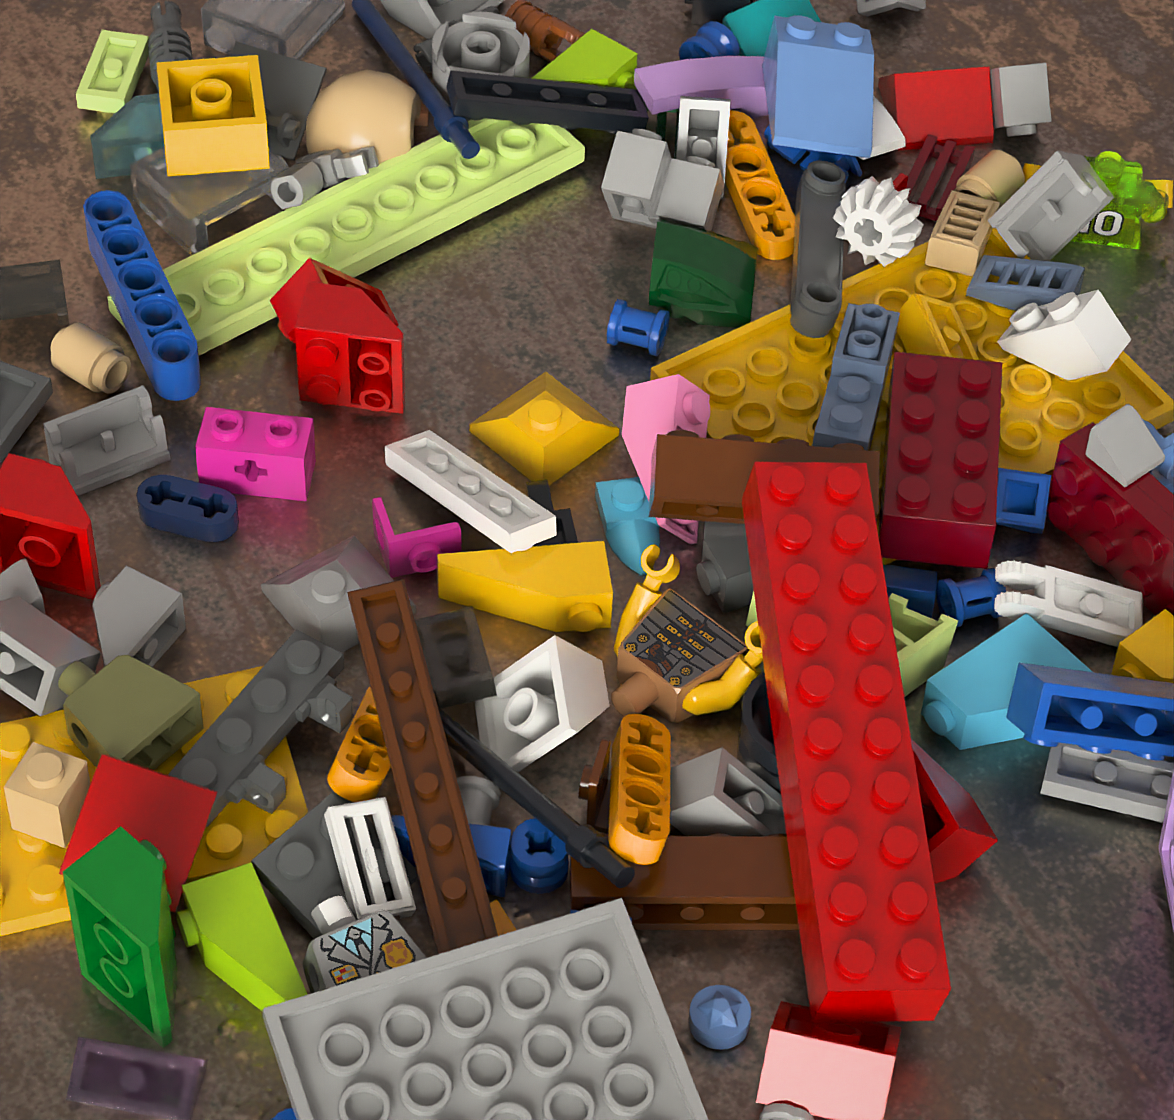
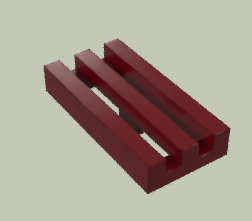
(944, 155)

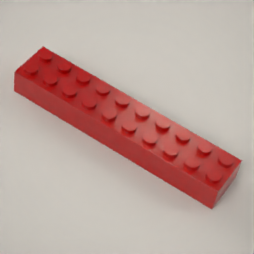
(843, 747)

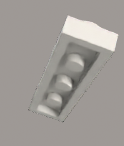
(471, 491)

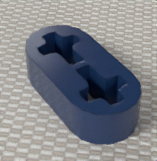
(187, 508)

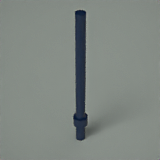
(450, 127)

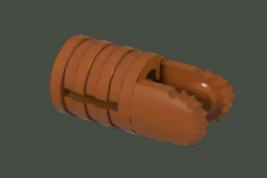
(542, 29)

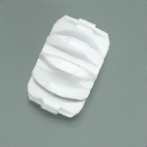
(878, 221)

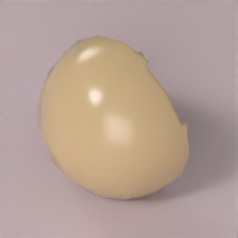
(364, 112)

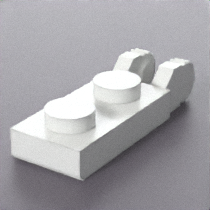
(1069, 602)

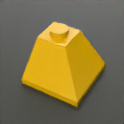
(544, 429)

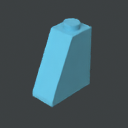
(974, 692)

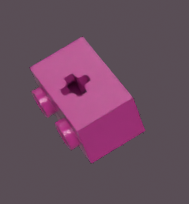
(256, 453)

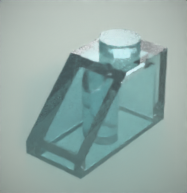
(128, 136)

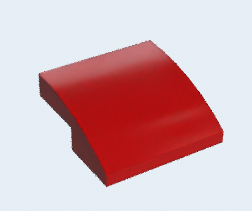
(148, 807)

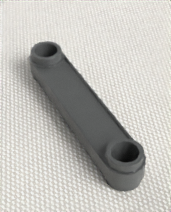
(817, 251)

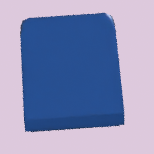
(1022, 499)
(912, 584)

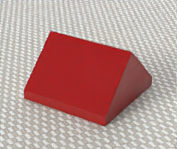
(941, 104)

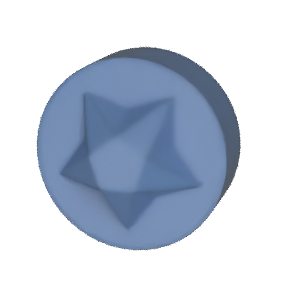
(719, 1017)

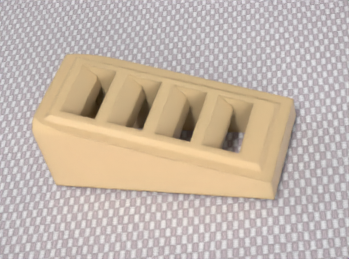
(961, 233)

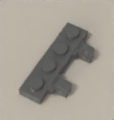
(286, 690)

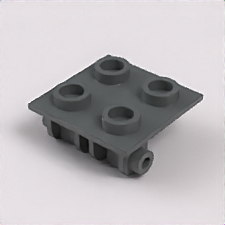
(288, 96)

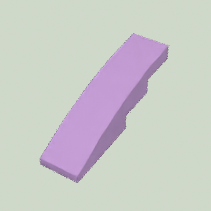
(711, 77)

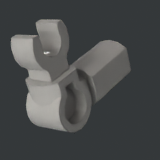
(318, 172)

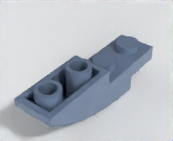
(857, 377)

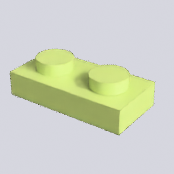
(112, 71)

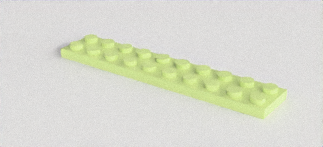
(363, 222)

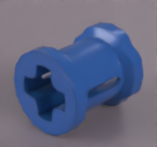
(637, 327)
(969, 597)

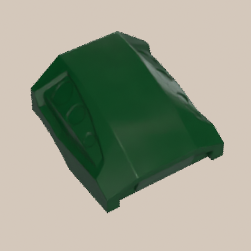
(702, 275)

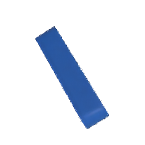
(142, 295)

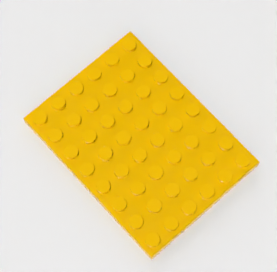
(774, 380)

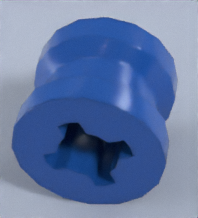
(710, 41)
(542, 870)

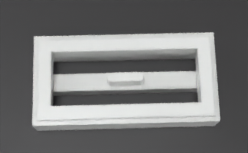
(334, 816)

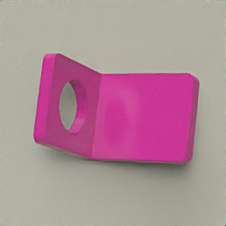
(412, 550)

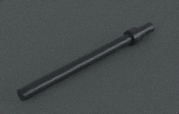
(581, 841)

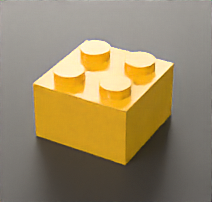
(213, 115)

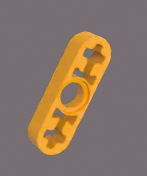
(356, 750)

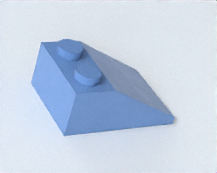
(820, 85)

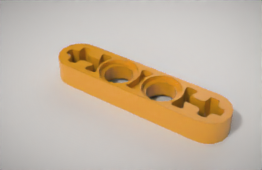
(762, 183)
(640, 789)

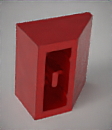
(348, 351)

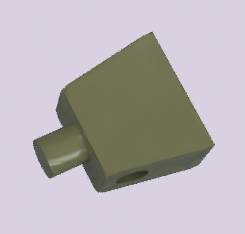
(128, 711)

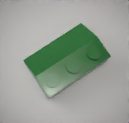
(126, 929)

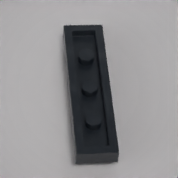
(546, 102)

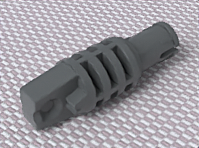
(168, 38)

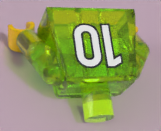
(1133, 201)

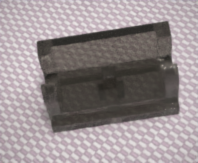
(33, 291)

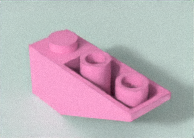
(658, 409)

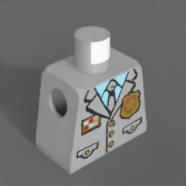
(354, 947)

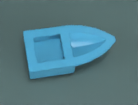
(627, 520)

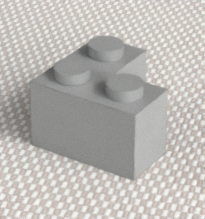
(651, 185)

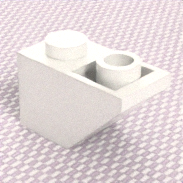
(1067, 336)

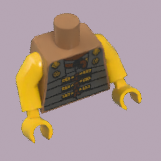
(676, 653)

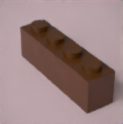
(709, 475)
(701, 885)

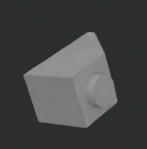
(1020, 98)
(137, 617)
(723, 797)

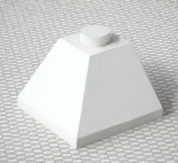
(541, 702)

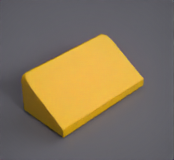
(933, 329)

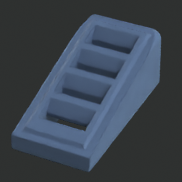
(1036, 279)

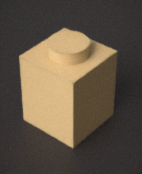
(47, 794)

